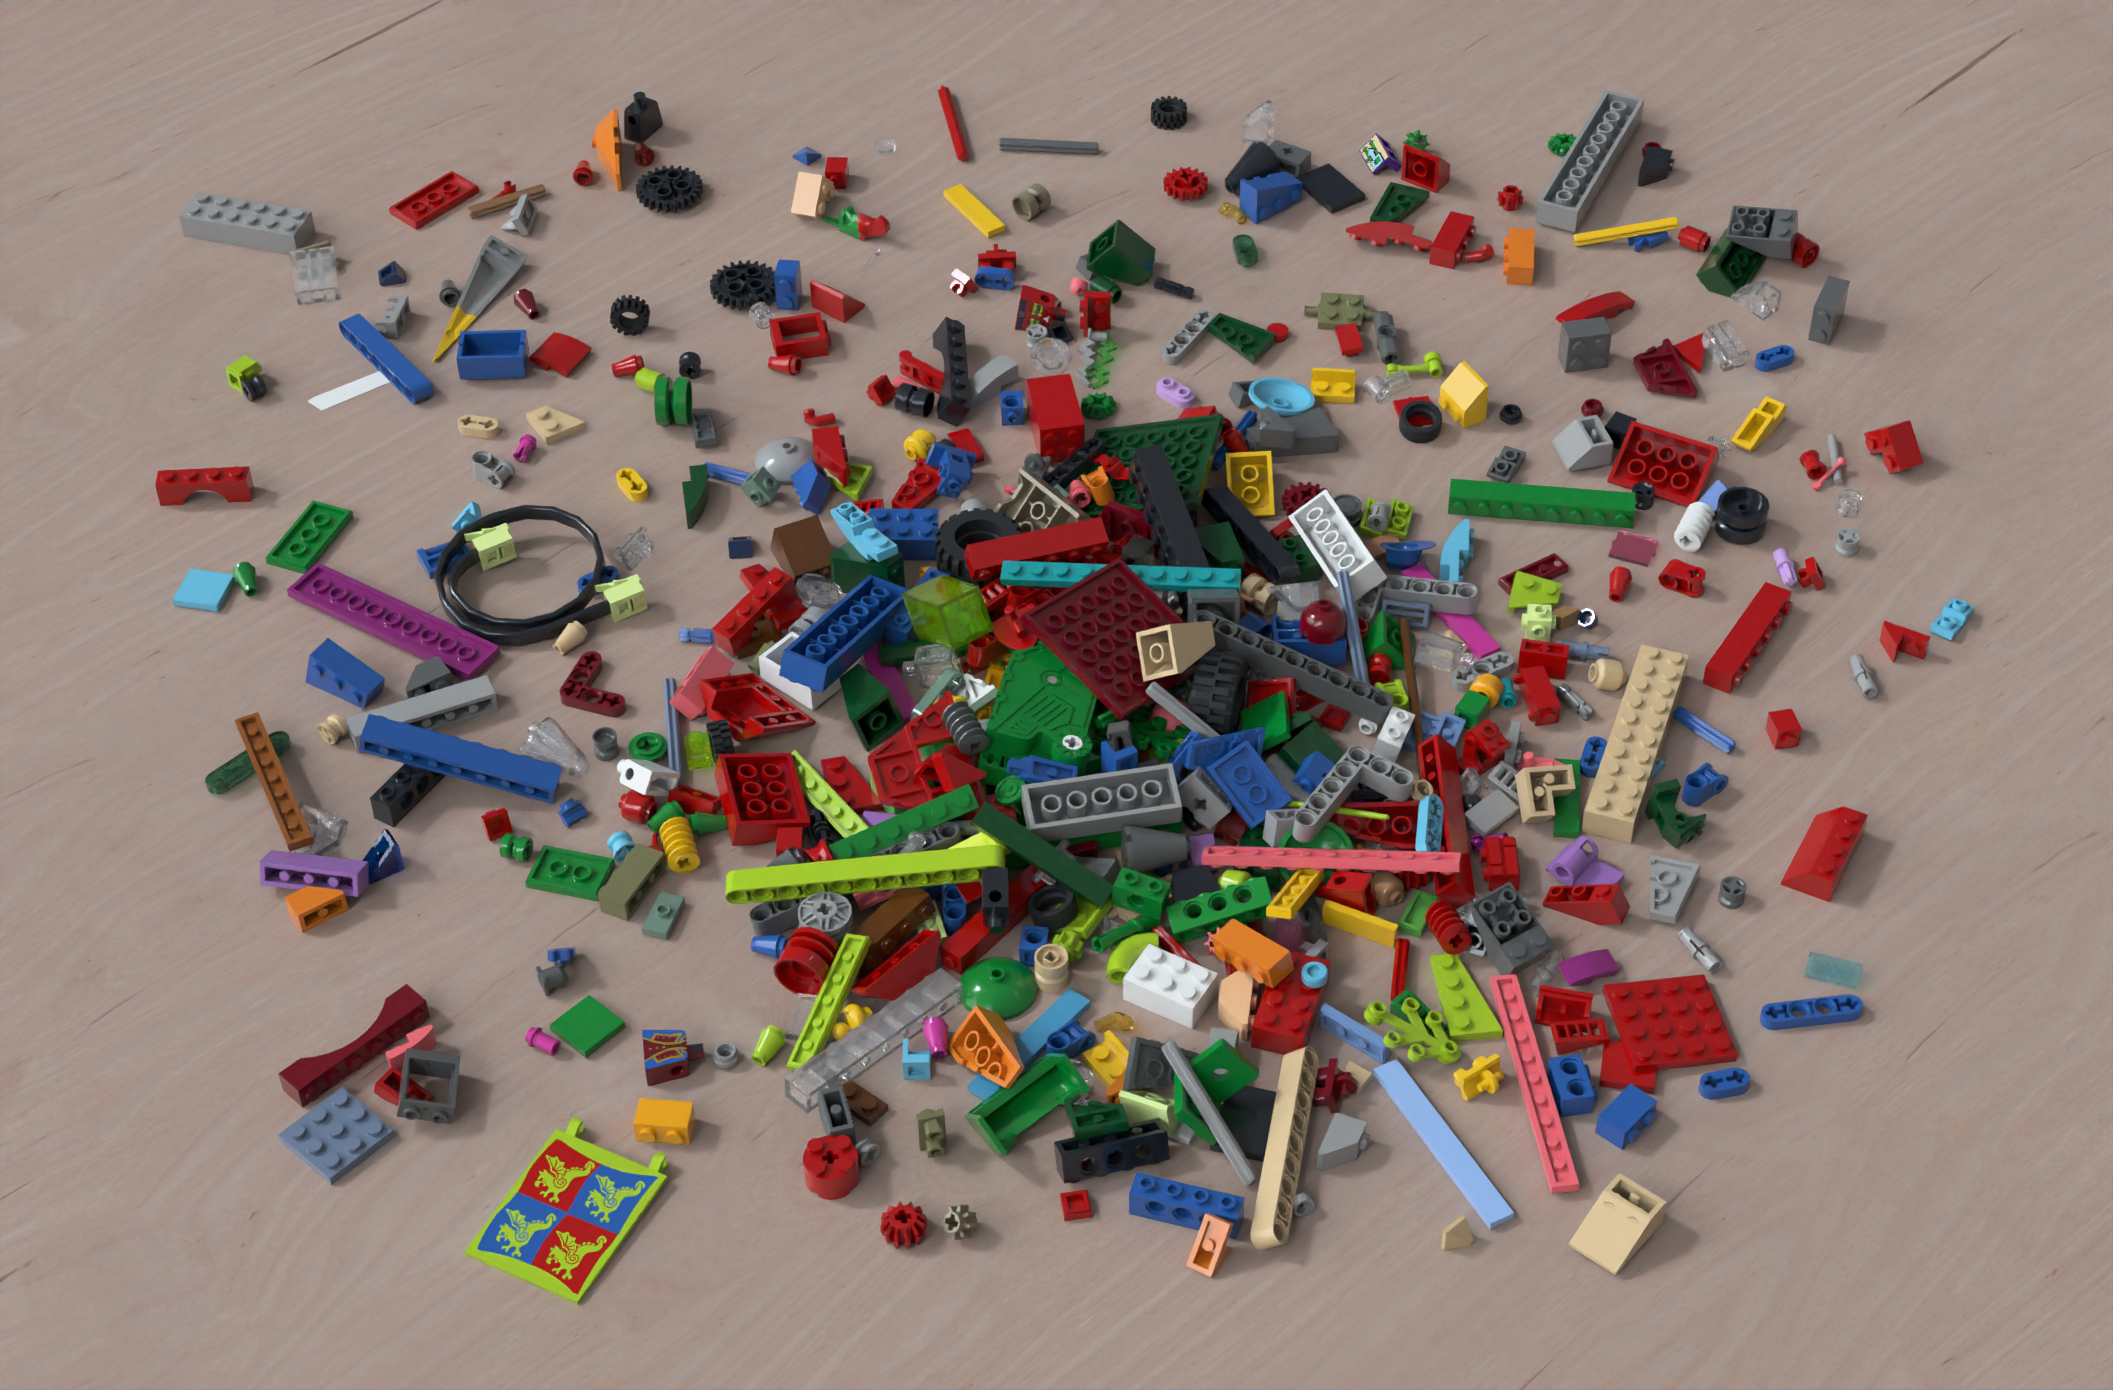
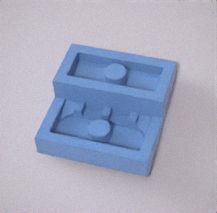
(1446, 726)

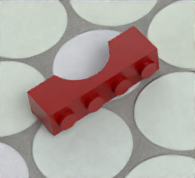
(231, 482)
(736, 627)

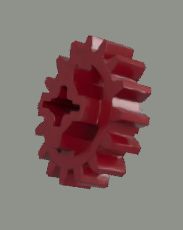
(1299, 496)

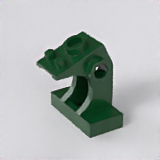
(1662, 809)

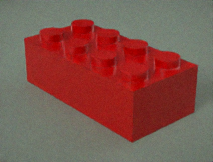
(1288, 1010)

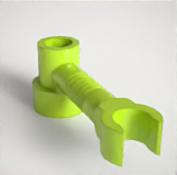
(1431, 364)

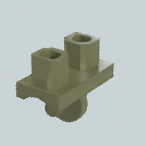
(931, 1132)

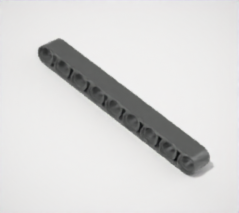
(1309, 673)
(781, 915)

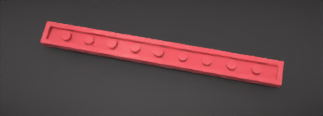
(1338, 859)
(1534, 1084)

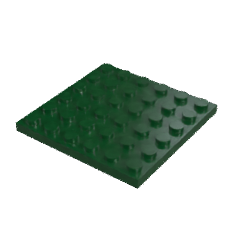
(1188, 447)

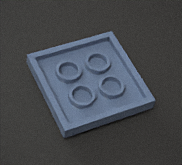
(336, 1135)

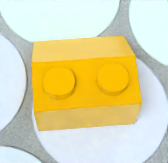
(1464, 396)

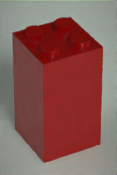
(1055, 416)

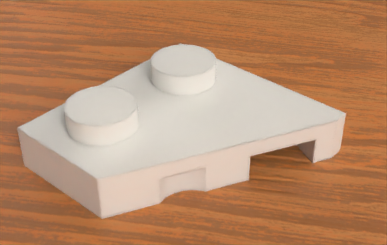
(976, 692)

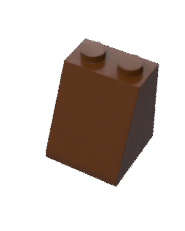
(802, 548)

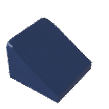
(391, 274)
(740, 547)

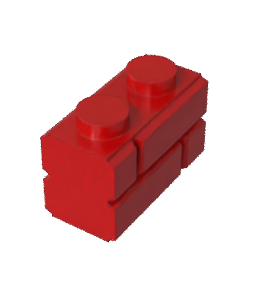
(1500, 862)

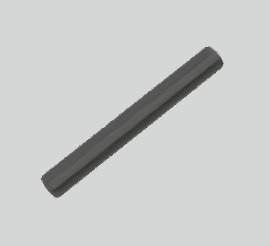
(1048, 146)

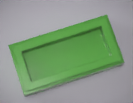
(1413, 918)

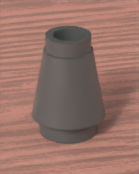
(449, 293)

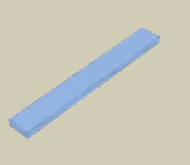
(1443, 1144)

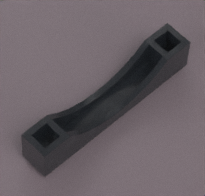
(954, 394)

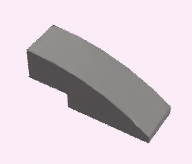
(989, 379)

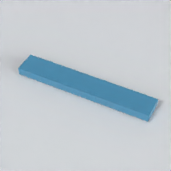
(1034, 1038)

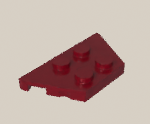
(1664, 371)
(1123, 520)

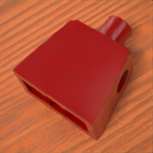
(1350, 890)

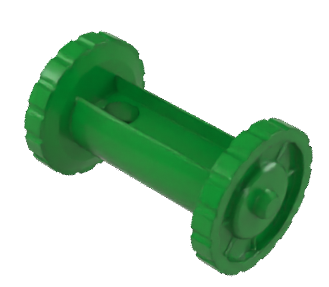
(1009, 793)

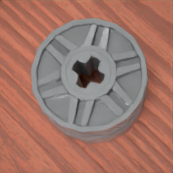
(828, 913)

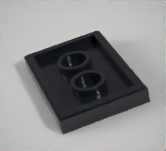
(1330, 188)
(1249, 1120)

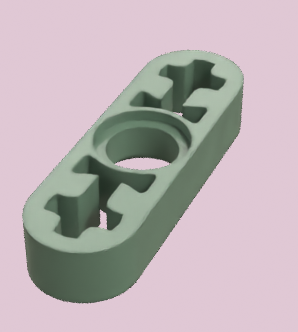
(949, 680)

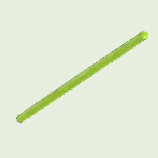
(1352, 812)

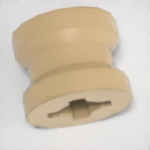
(332, 729)

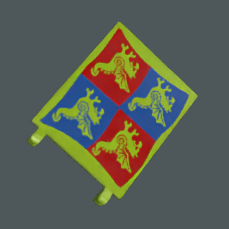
(567, 1214)

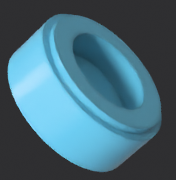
(1314, 974)

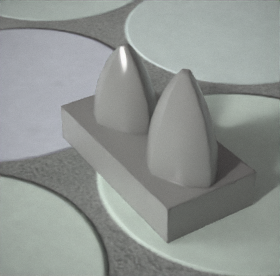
(522, 216)

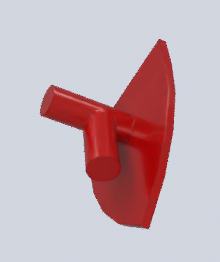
(1013, 631)

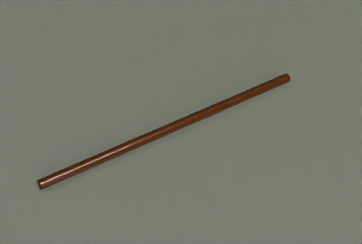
(1412, 686)

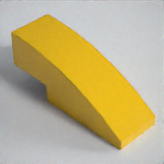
(1759, 424)

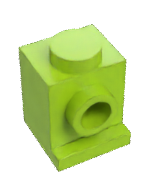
(240, 370)

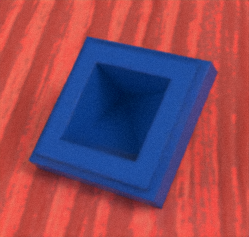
(807, 155)

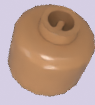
(1387, 888)

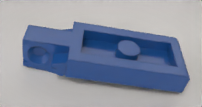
(1040, 769)

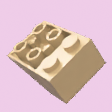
(1619, 1224)

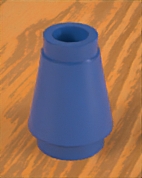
(769, 945)

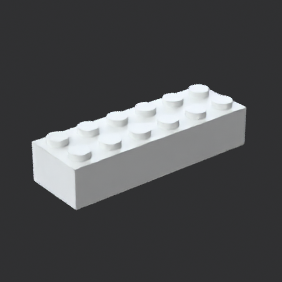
(1337, 544)

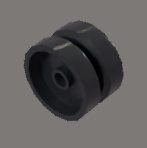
(1741, 515)

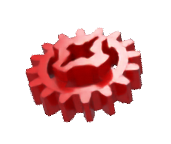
(1185, 183)

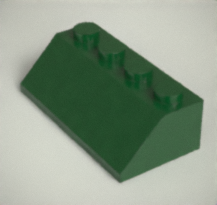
(1729, 267)

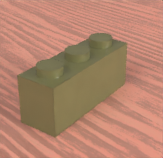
(631, 882)

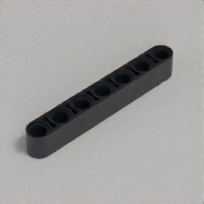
(1251, 535)

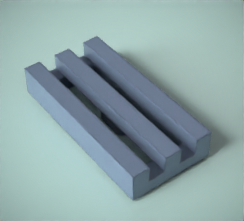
(1419, 605)

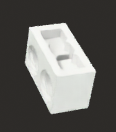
(1393, 733)

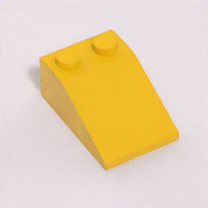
(1252, 481)

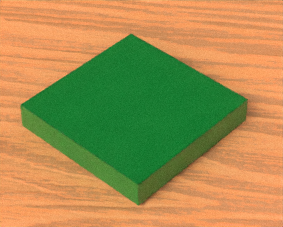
(587, 1026)

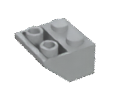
(1584, 444)

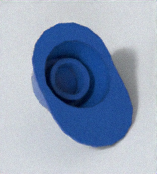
(1405, 554)

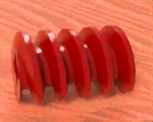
(1448, 927)

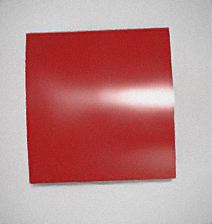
(560, 353)

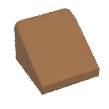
(1565, 616)

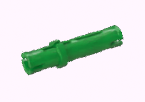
(1115, 936)

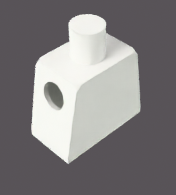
(639, 773)

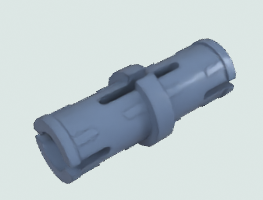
(1587, 651)

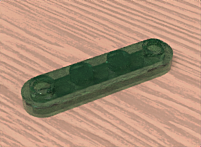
(241, 767)

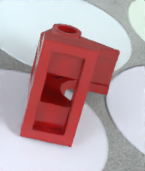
(1483, 740)

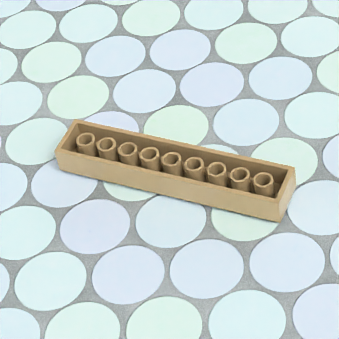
(1635, 744)

